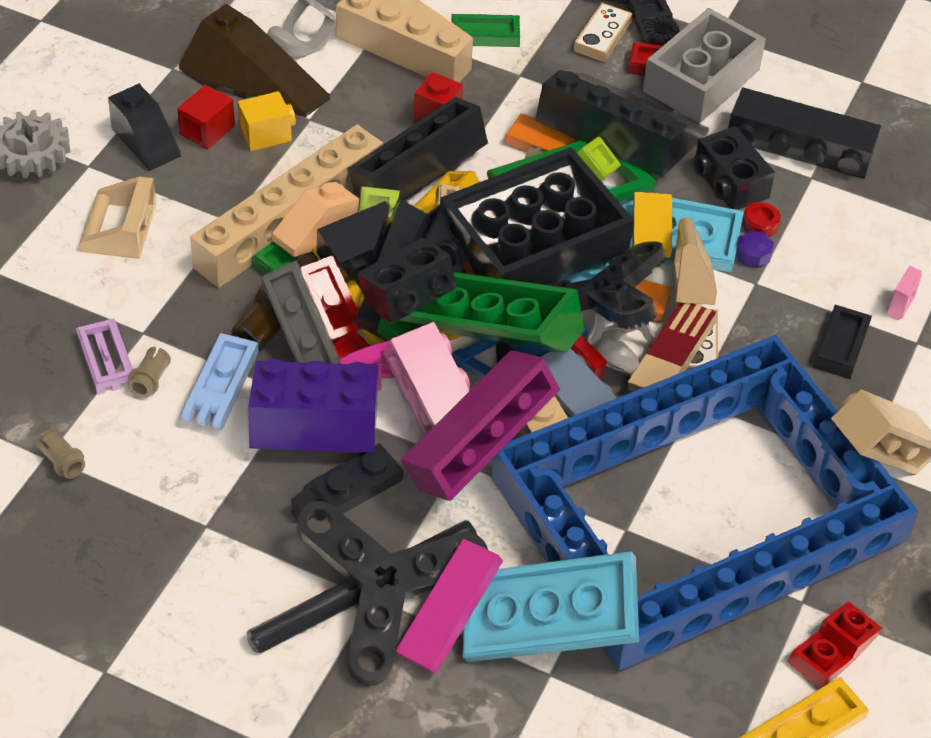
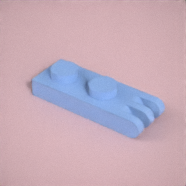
(221, 380)

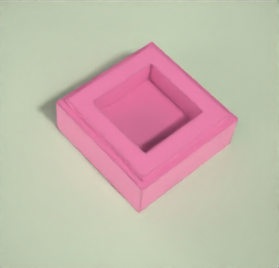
(904, 293)

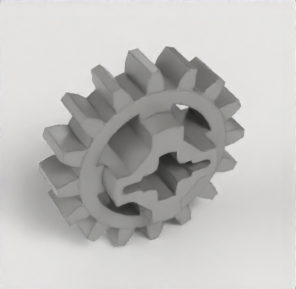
(32, 143)

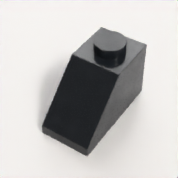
(142, 127)
(354, 240)

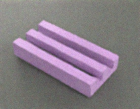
(112, 379)

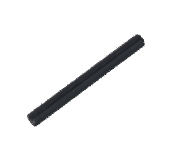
(324, 605)

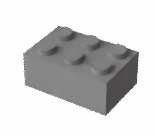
(703, 65)

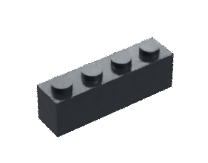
(805, 132)
(423, 150)

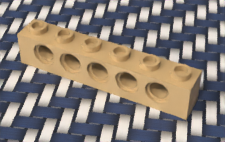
(231, 240)

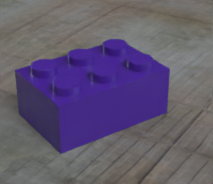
(313, 406)

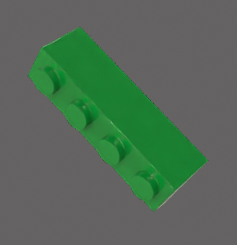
(506, 313)

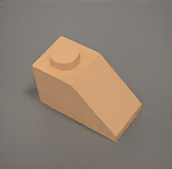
(312, 211)

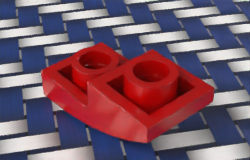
(835, 645)

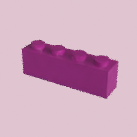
(480, 425)

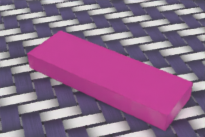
(449, 606)

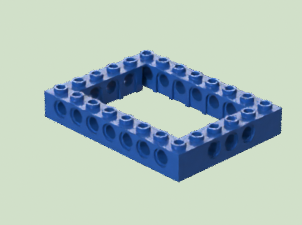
(869, 504)

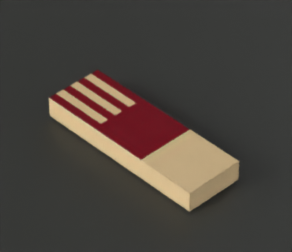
(674, 345)

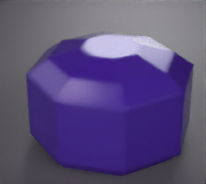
(754, 249)

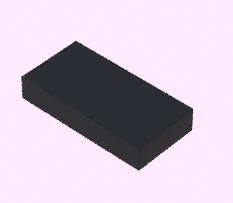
(842, 341)

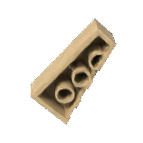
(406, 35)

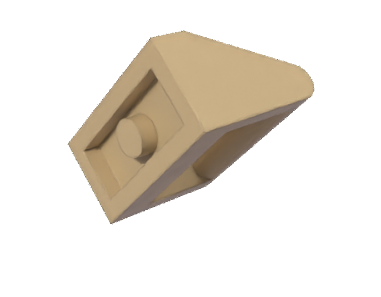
(131, 236)
(692, 267)

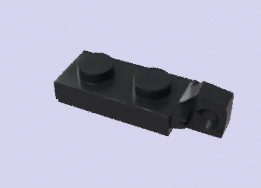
(351, 482)

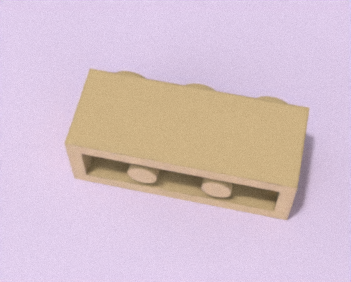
(885, 431)

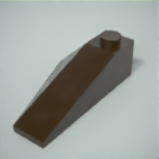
(242, 57)

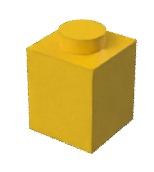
(265, 121)

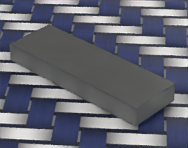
(299, 315)

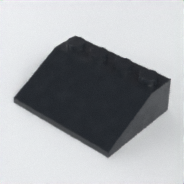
(626, 123)
(539, 221)

